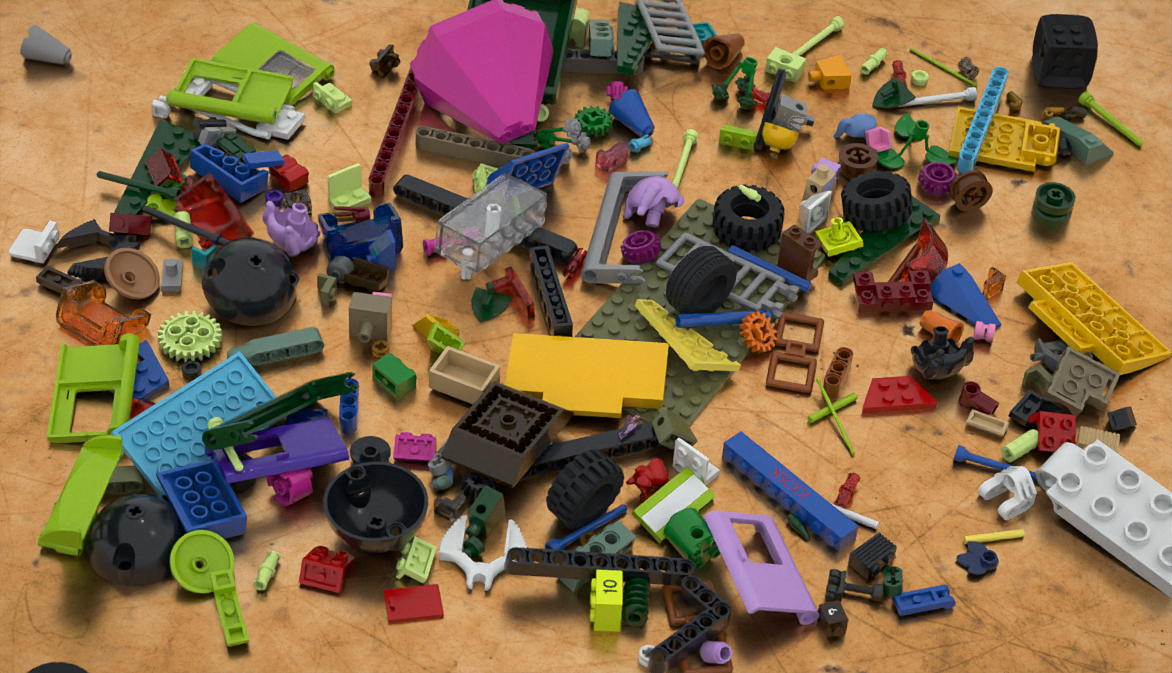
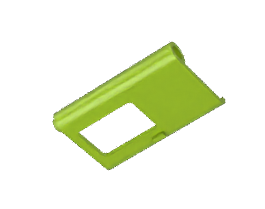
(256, 99)
(93, 370)

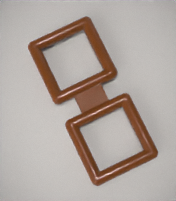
(795, 352)
(683, 620)

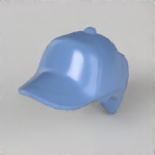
(856, 125)

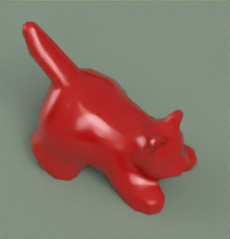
(651, 476)

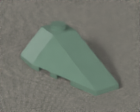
(1083, 143)

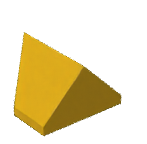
(426, 323)

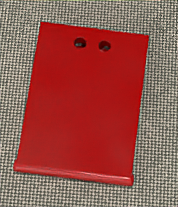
(413, 603)

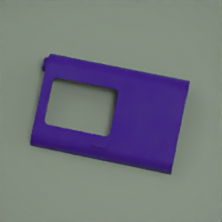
(304, 445)

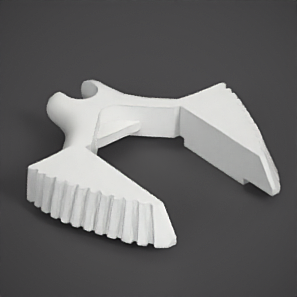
(452, 550)

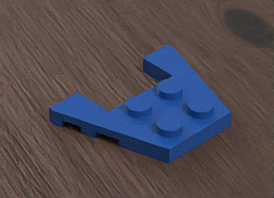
(149, 374)

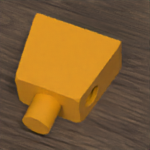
(831, 73)

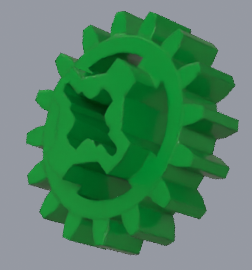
(594, 120)

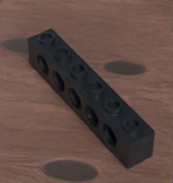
(550, 292)

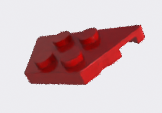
(896, 395)

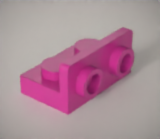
(414, 448)

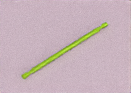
(943, 67)
(835, 416)

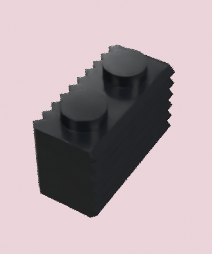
(872, 555)

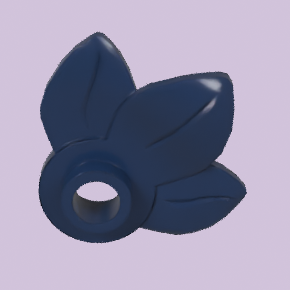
(978, 558)

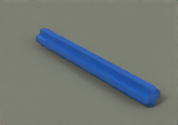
(790, 278)

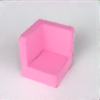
(879, 139)

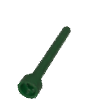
(171, 192)

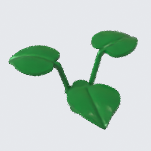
(918, 131)

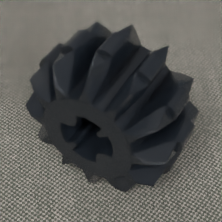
(473, 484)

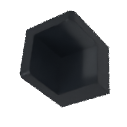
(1121, 418)

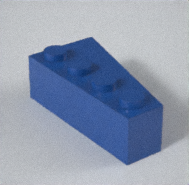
(230, 173)

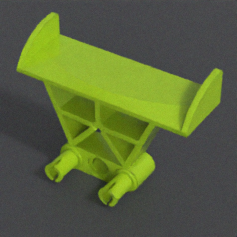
(81, 495)

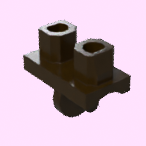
(385, 60)

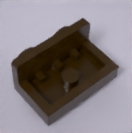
(368, 275)

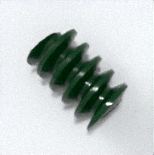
(635, 601)

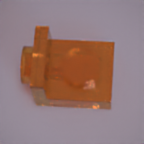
(993, 283)

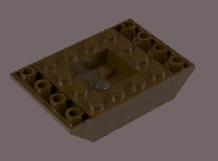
(502, 449)

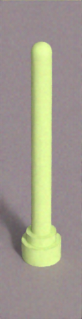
(835, 25)
(690, 138)
(229, 450)

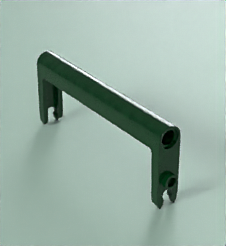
(235, 430)

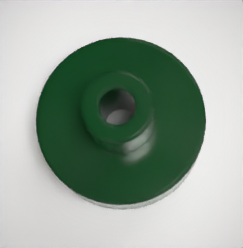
(473, 547)

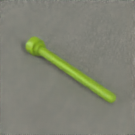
(1087, 99)

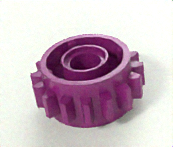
(936, 178)
(641, 247)

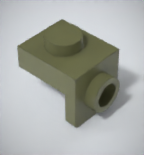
(328, 288)
(1038, 376)

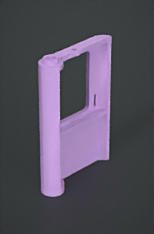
(762, 584)

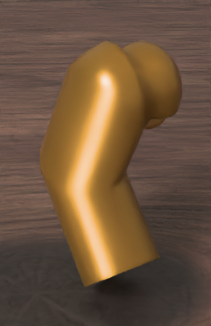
(1050, 111)

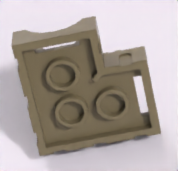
(1079, 381)

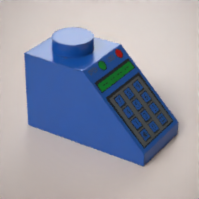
(383, 250)

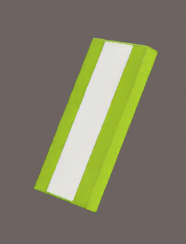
(679, 493)

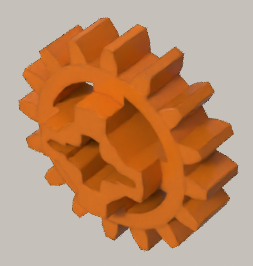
(758, 332)

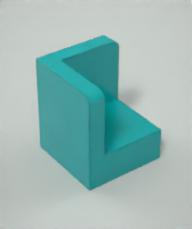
(201, 257)

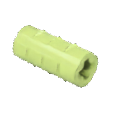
(183, 238)
(1020, 445)

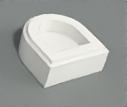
(160, 109)

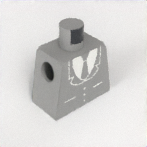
(792, 114)

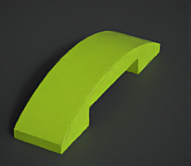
(228, 607)

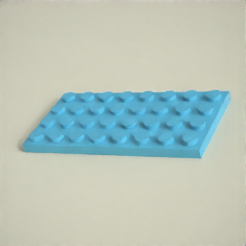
(172, 429)

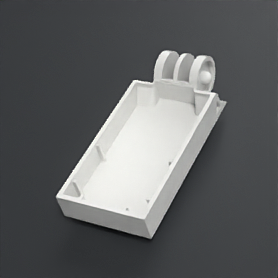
(1113, 507)

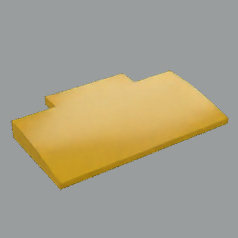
(1090, 318)
(589, 373)

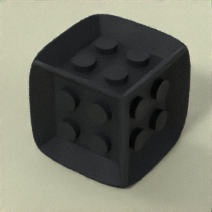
(1064, 51)

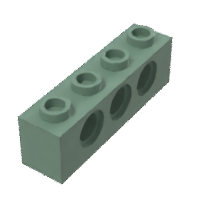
(601, 37)
(621, 542)

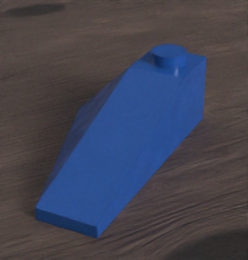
(961, 293)

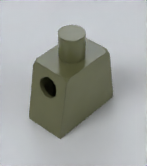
(670, 427)

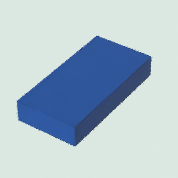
(263, 159)

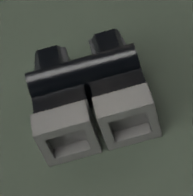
(210, 130)

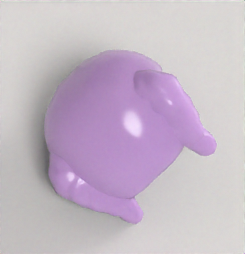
(652, 195)
(290, 228)

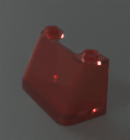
(213, 211)

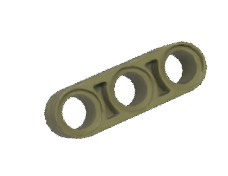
(125, 481)

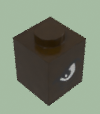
(832, 618)

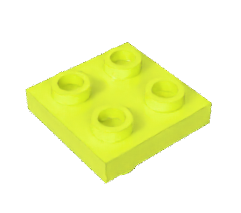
(839, 237)

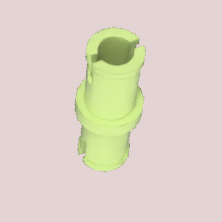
(873, 61)
(266, 570)

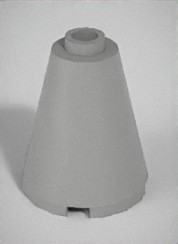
(44, 47)

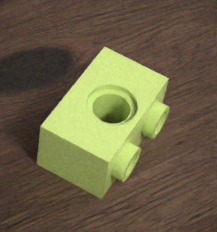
(786, 61)

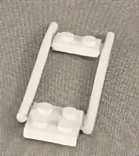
(284, 127)

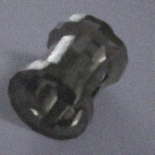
(968, 68)

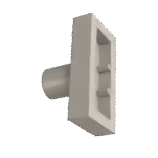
(172, 275)

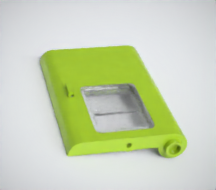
(268, 52)

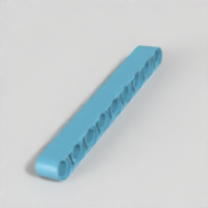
(982, 120)

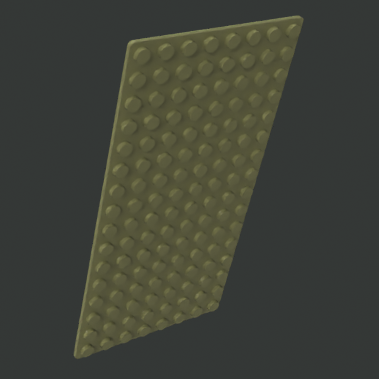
(618, 319)

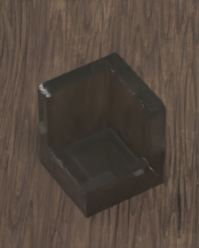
(450, 508)

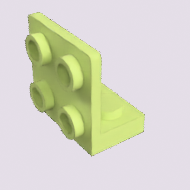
(346, 188)

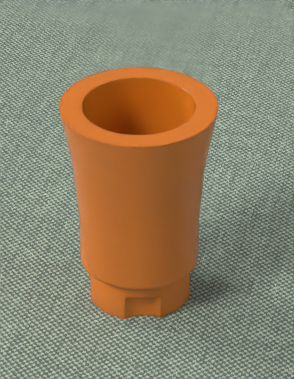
(933, 319)

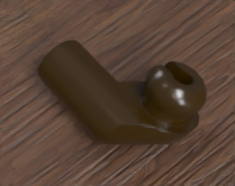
(1074, 111)

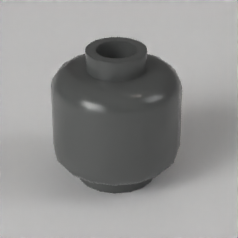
(338, 267)

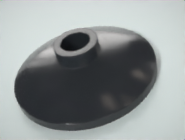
(370, 450)

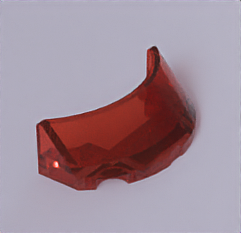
(933, 259)

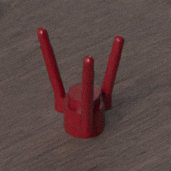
(358, 213)

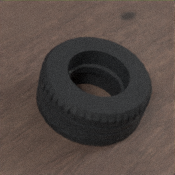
(701, 281)

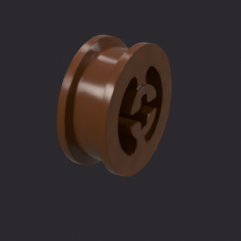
(857, 160)
(970, 190)

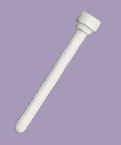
(969, 94)

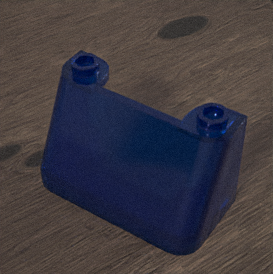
(355, 238)

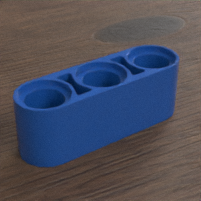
(349, 409)

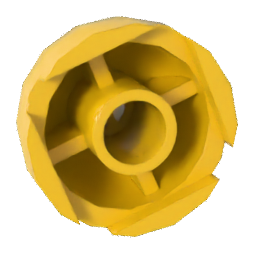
(778, 137)

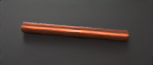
(911, 255)

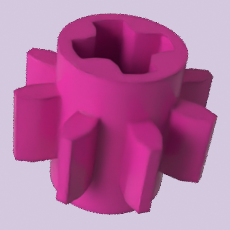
(615, 90)

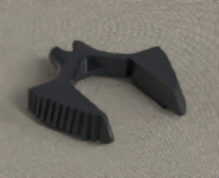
(89, 234)

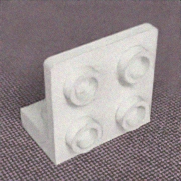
(688, 456)

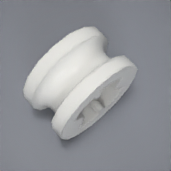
(644, 650)

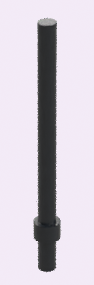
(214, 238)

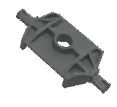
(1050, 352)

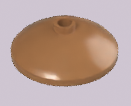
(132, 273)

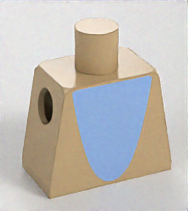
(820, 181)

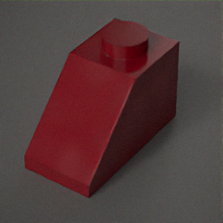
(130, 223)

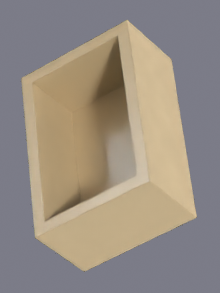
(462, 375)

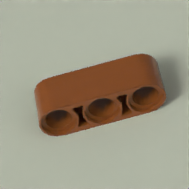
(838, 372)

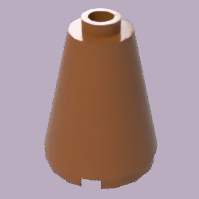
(722, 49)

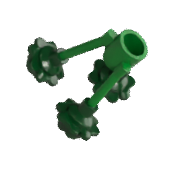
(743, 84)

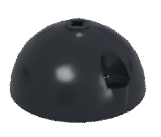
(250, 282)
(384, 514)
(137, 528)

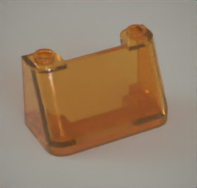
(87, 315)

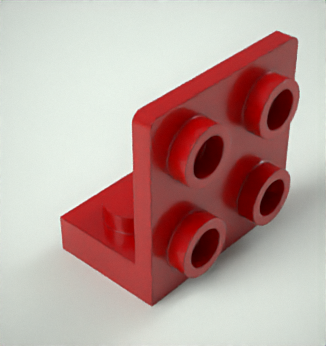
(1054, 430)
(325, 568)

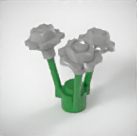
(573, 128)

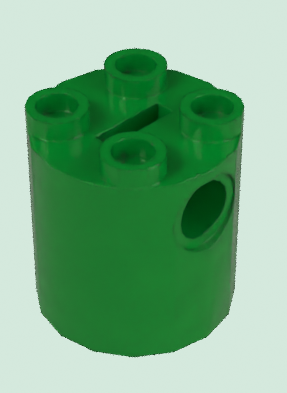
(691, 537)

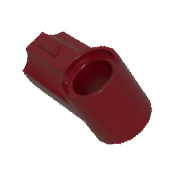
(972, 396)

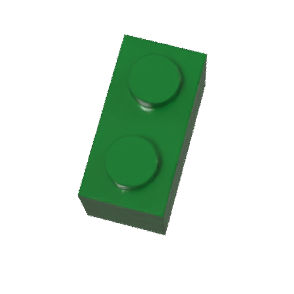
(394, 375)

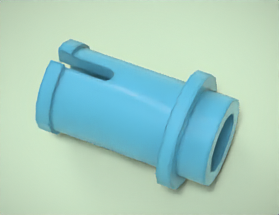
(637, 144)

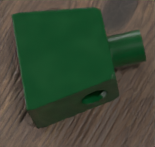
(485, 512)

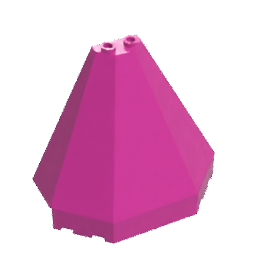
(487, 68)

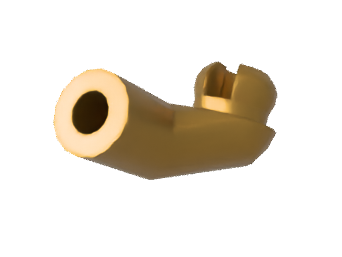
(1016, 102)

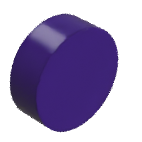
(275, 196)

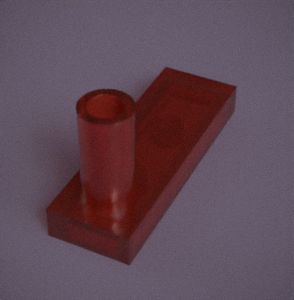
(513, 282)

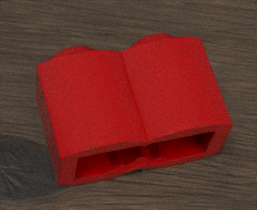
(291, 174)

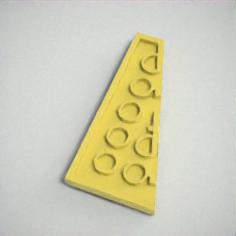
(688, 344)

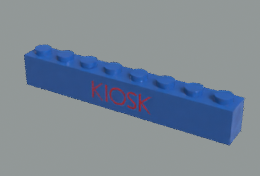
(790, 491)

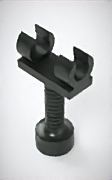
(837, 577)

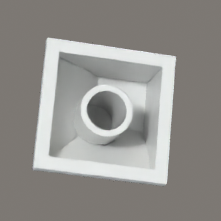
(814, 211)

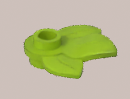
(163, 205)

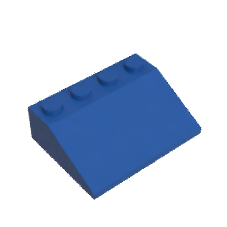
(534, 169)
(203, 499)

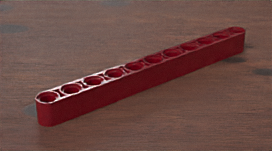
(394, 137)

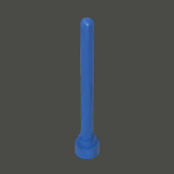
(963, 454)
(560, 544)

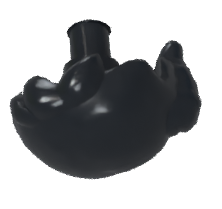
(942, 356)

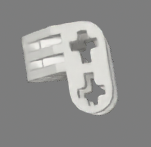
(1017, 481)

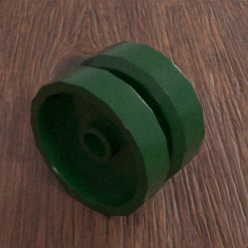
(1053, 204)

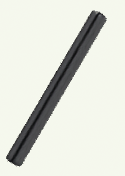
(771, 106)

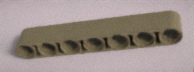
(468, 146)

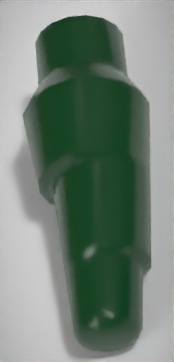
(797, 525)

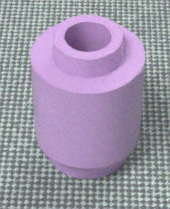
(715, 652)

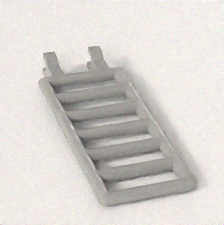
(654, 31)
(763, 302)

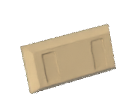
(987, 423)

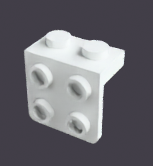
(34, 244)

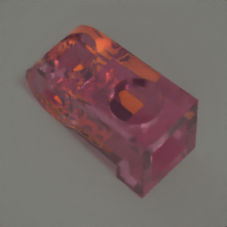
(613, 157)

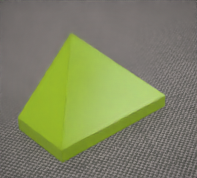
(440, 338)

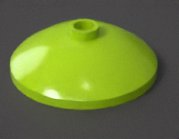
(200, 547)

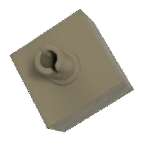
(370, 317)

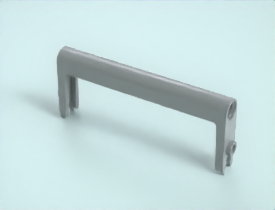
(594, 266)

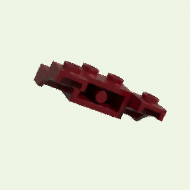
(893, 296)

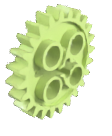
(189, 336)

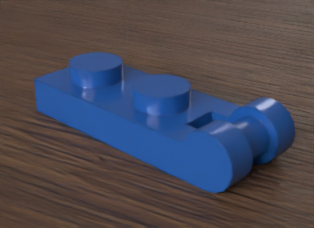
(923, 600)

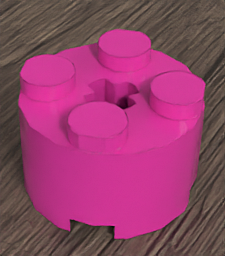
(291, 485)

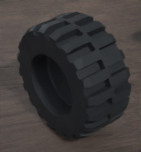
(877, 201)
(748, 233)
(585, 489)

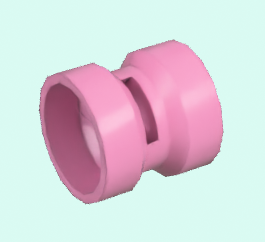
(980, 330)

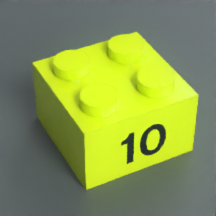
(606, 600)

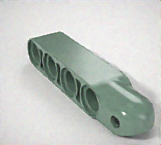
(280, 346)

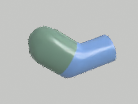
(444, 481)

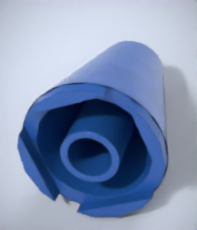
(632, 113)

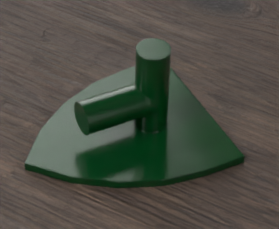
(892, 94)
(488, 304)

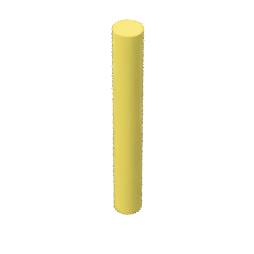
(994, 536)

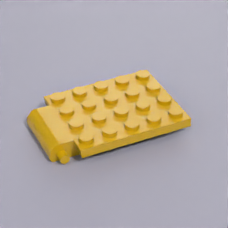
(1009, 141)

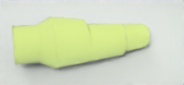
(750, 193)

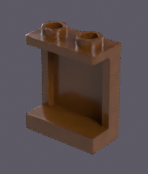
(798, 252)

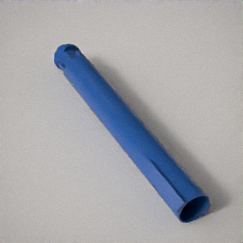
(711, 319)

